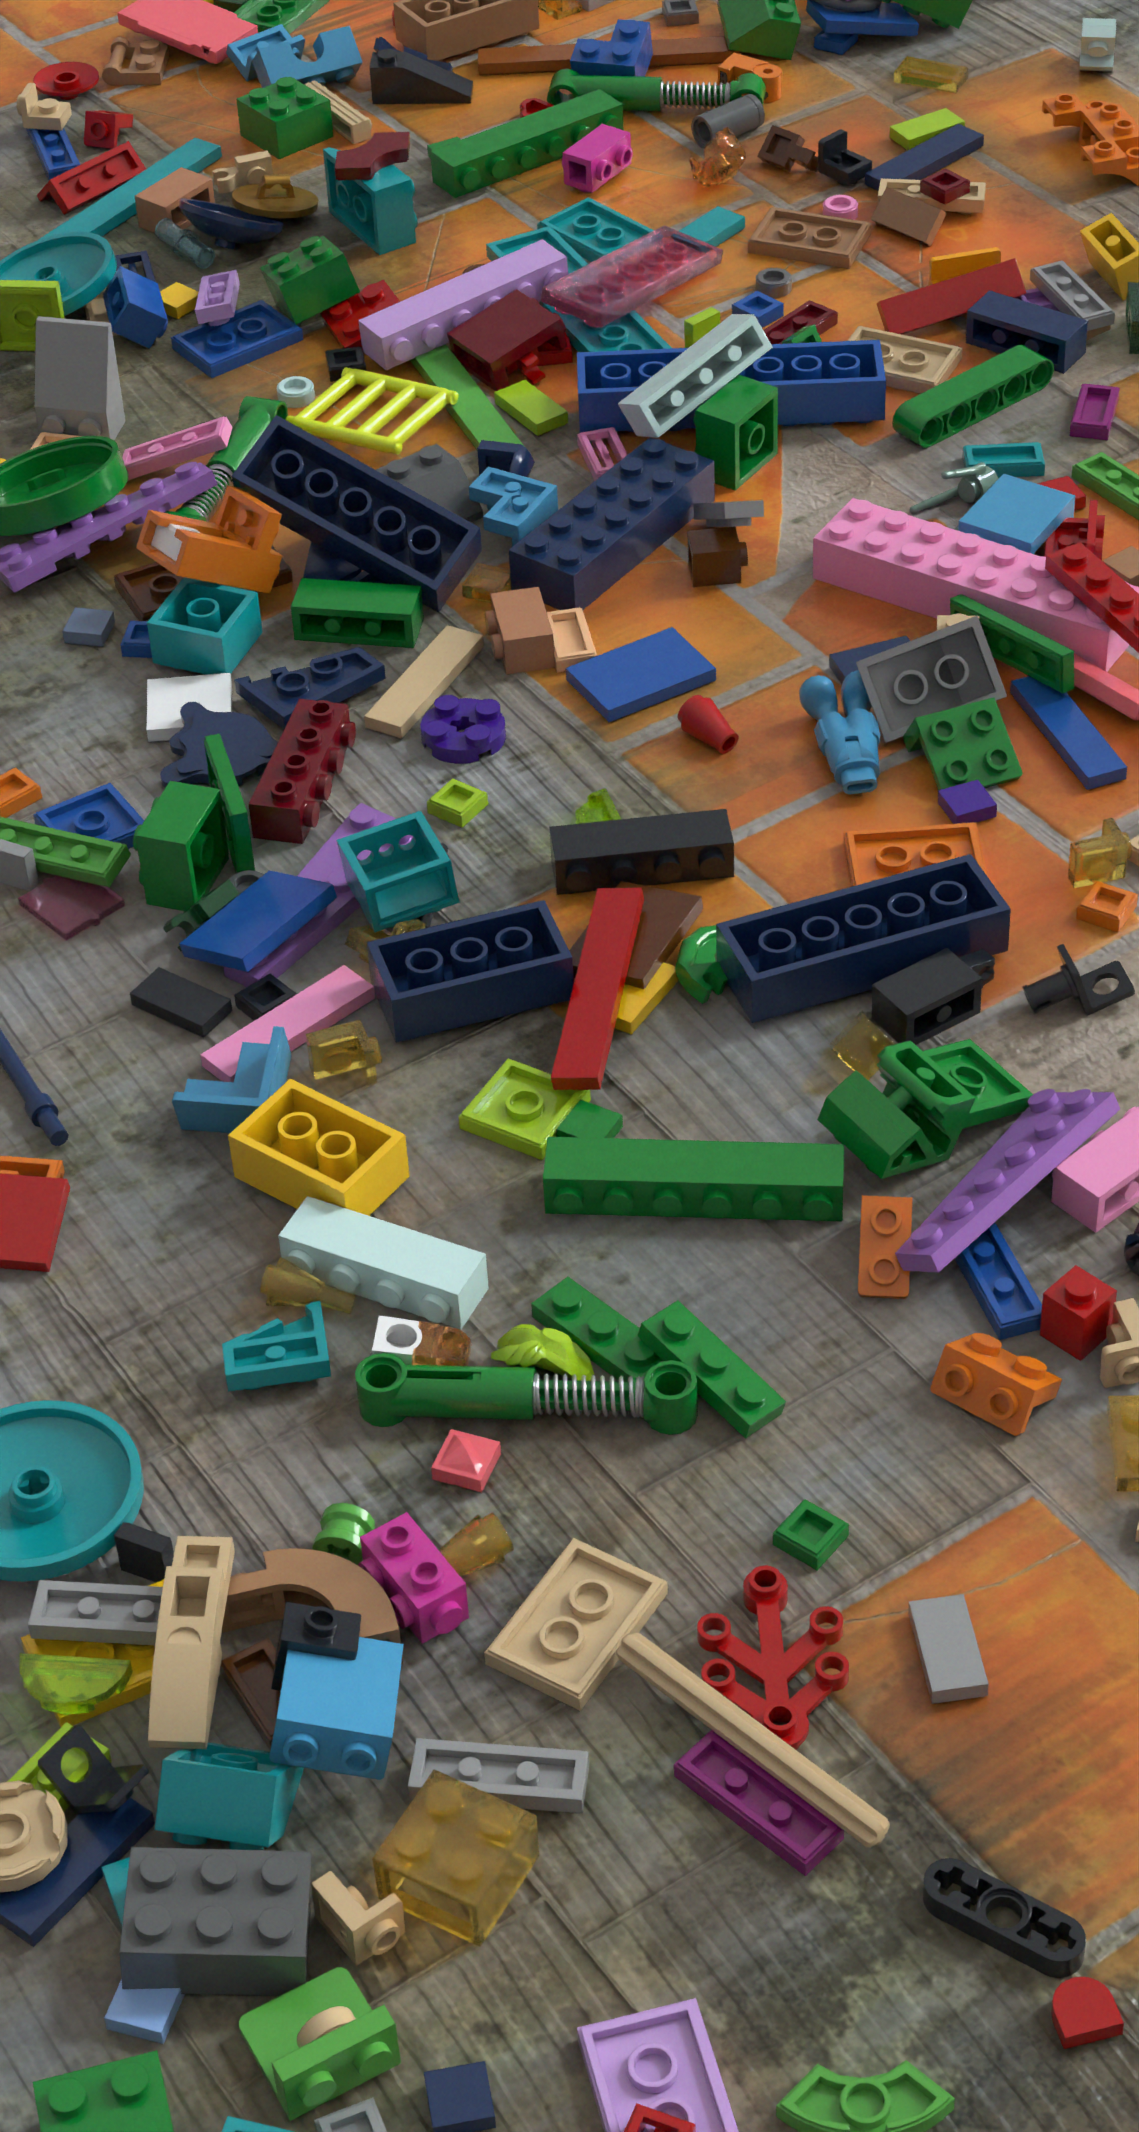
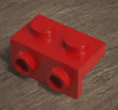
(1079, 530)

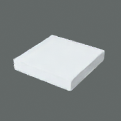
(168, 695)

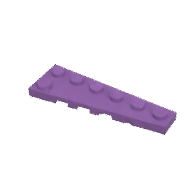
(36, 558)
(328, 868)
(1015, 1164)

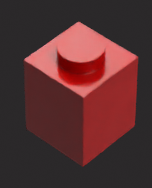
(1077, 1312)

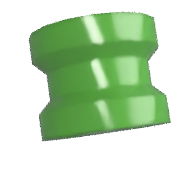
(341, 1531)

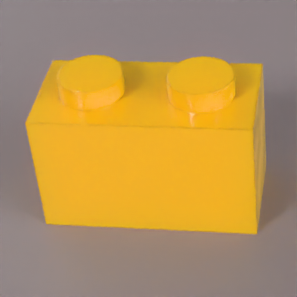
(1112, 252)

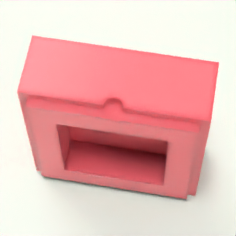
(466, 1460)

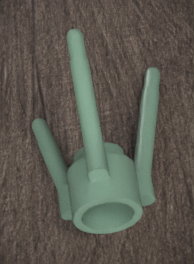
(973, 485)

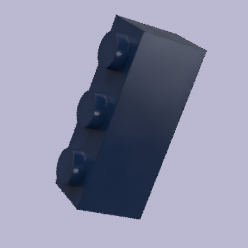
(1004, 322)

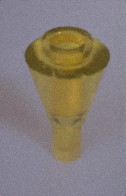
(294, 1287)

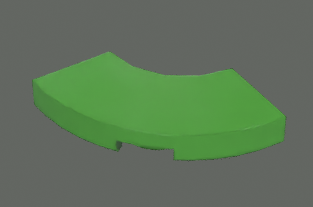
(880, 2103)

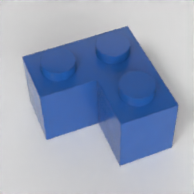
(624, 55)

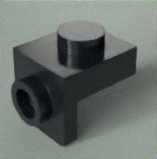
(839, 162)

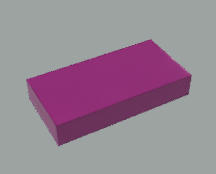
(1094, 411)

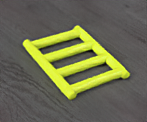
(376, 385)

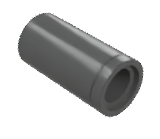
(739, 115)

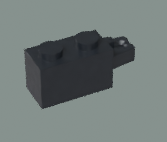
(931, 995)

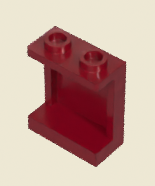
(504, 335)

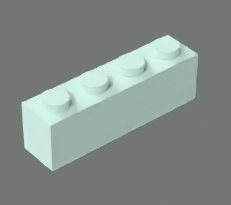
(695, 375)
(385, 1262)

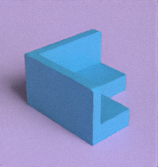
(513, 502)
(225, 1105)

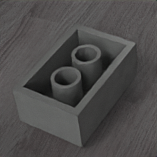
(216, 1920)

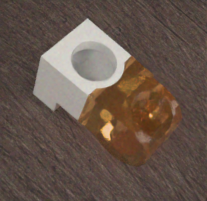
(421, 1342)

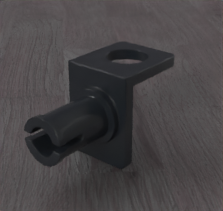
(1069, 984)

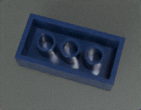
(470, 970)

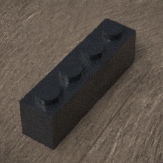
(642, 851)

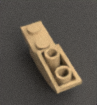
(189, 1642)

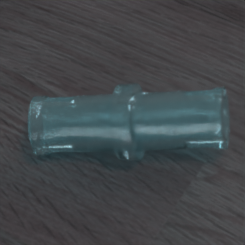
(185, 243)

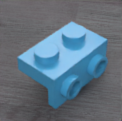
(244, 50)

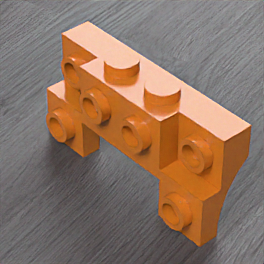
(1106, 133)

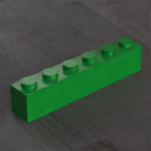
(521, 143)
(694, 1178)

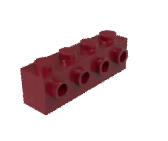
(301, 771)

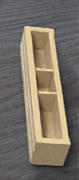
(345, 119)

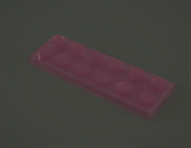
(631, 276)

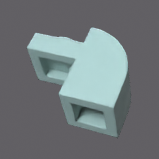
(1097, 44)

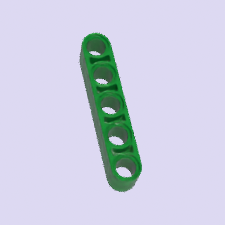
(972, 396)

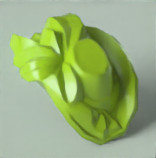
(544, 1349)

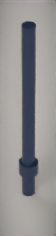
(38, 1105)

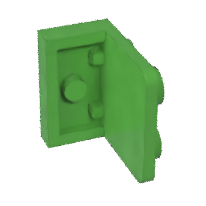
(330, 2064)

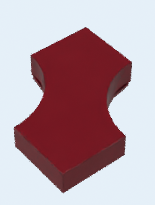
(366, 160)

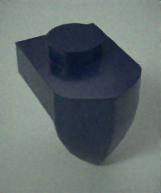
(505, 457)

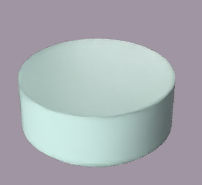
(296, 391)

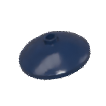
(228, 223)

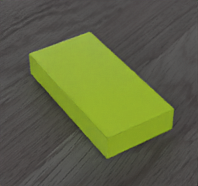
(922, 128)
(531, 407)

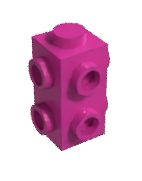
(597, 158)
(416, 1578)

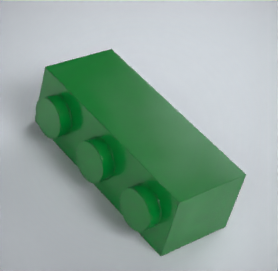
(357, 613)

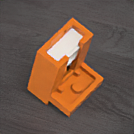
(226, 552)

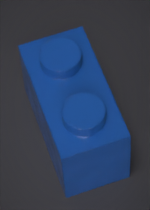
(135, 307)

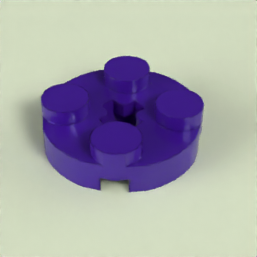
(479, 719)

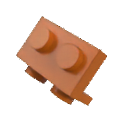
(993, 1381)

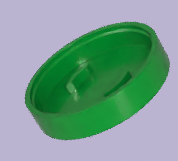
(58, 483)

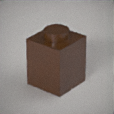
(715, 556)

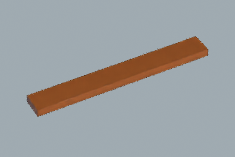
(557, 57)

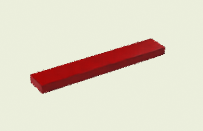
(597, 989)

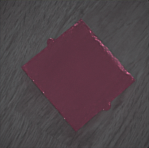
(70, 904)

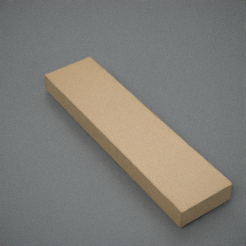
(424, 681)

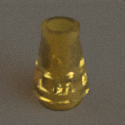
(477, 1545)

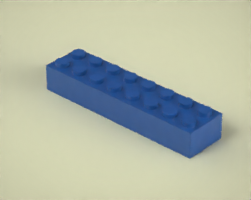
(813, 381)

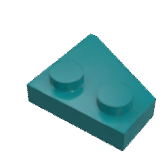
(278, 1353)

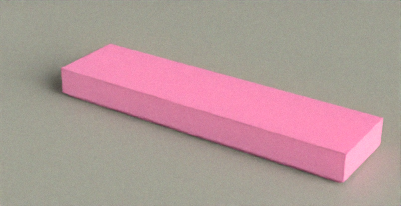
(304, 1013)

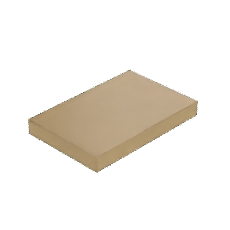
(911, 361)
(574, 1623)

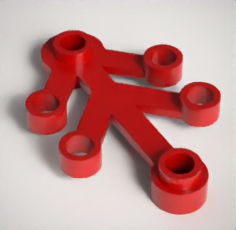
(773, 1666)

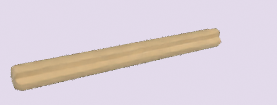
(754, 1740)

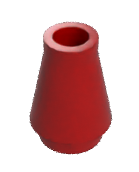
(705, 722)

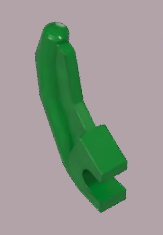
(697, 965)

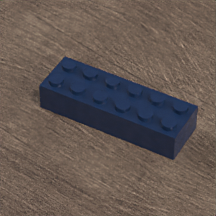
(359, 512)
(612, 524)
(859, 936)

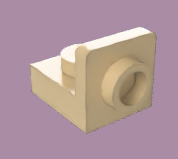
(44, 113)
(1121, 1356)
(352, 1923)

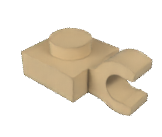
(247, 171)

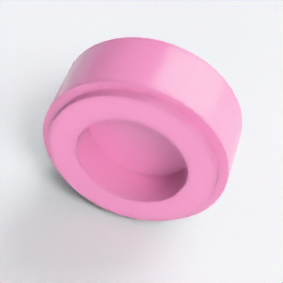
(841, 206)

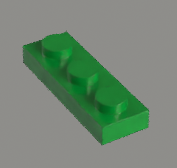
(596, 1328)
(720, 1374)

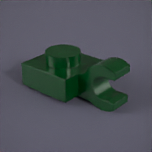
(203, 909)

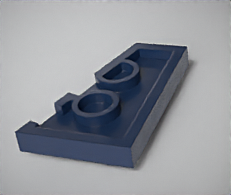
(327, 678)

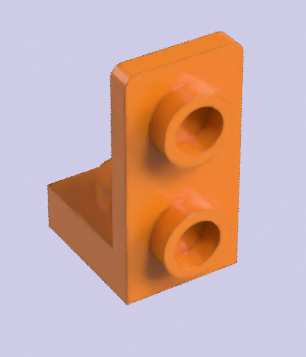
(883, 1230)

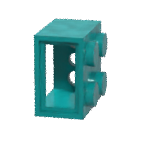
(403, 879)

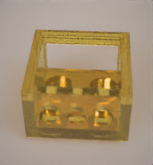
(461, 1848)

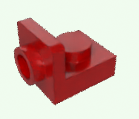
(104, 126)

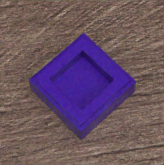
(967, 803)

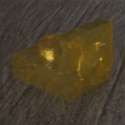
(343, 1050)

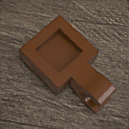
(785, 148)

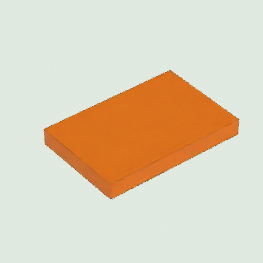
(891, 851)

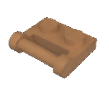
(146, 66)

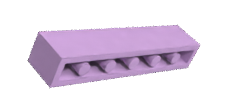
(426, 318)

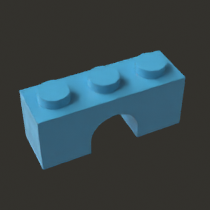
(335, 53)

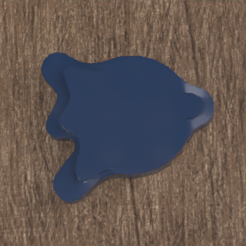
(243, 737)

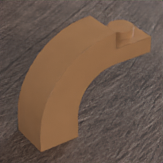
(310, 1580)

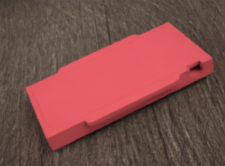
(187, 25)

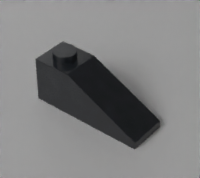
(411, 80)

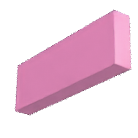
(177, 447)

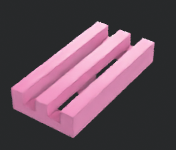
(589, 455)

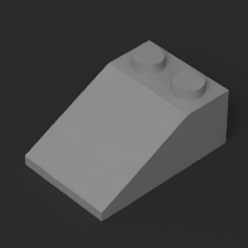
(77, 378)
(930, 676)

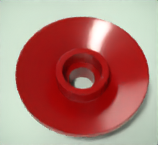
(66, 79)

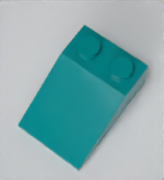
(373, 209)

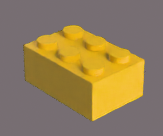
(318, 1149)

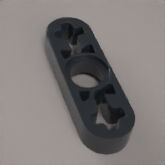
(1011, 1941)

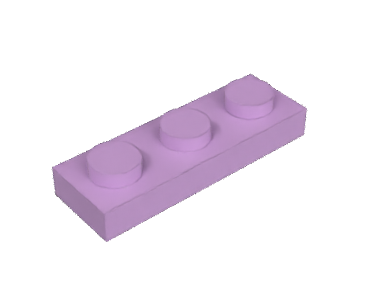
(217, 298)

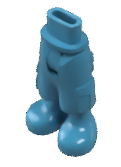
(849, 741)

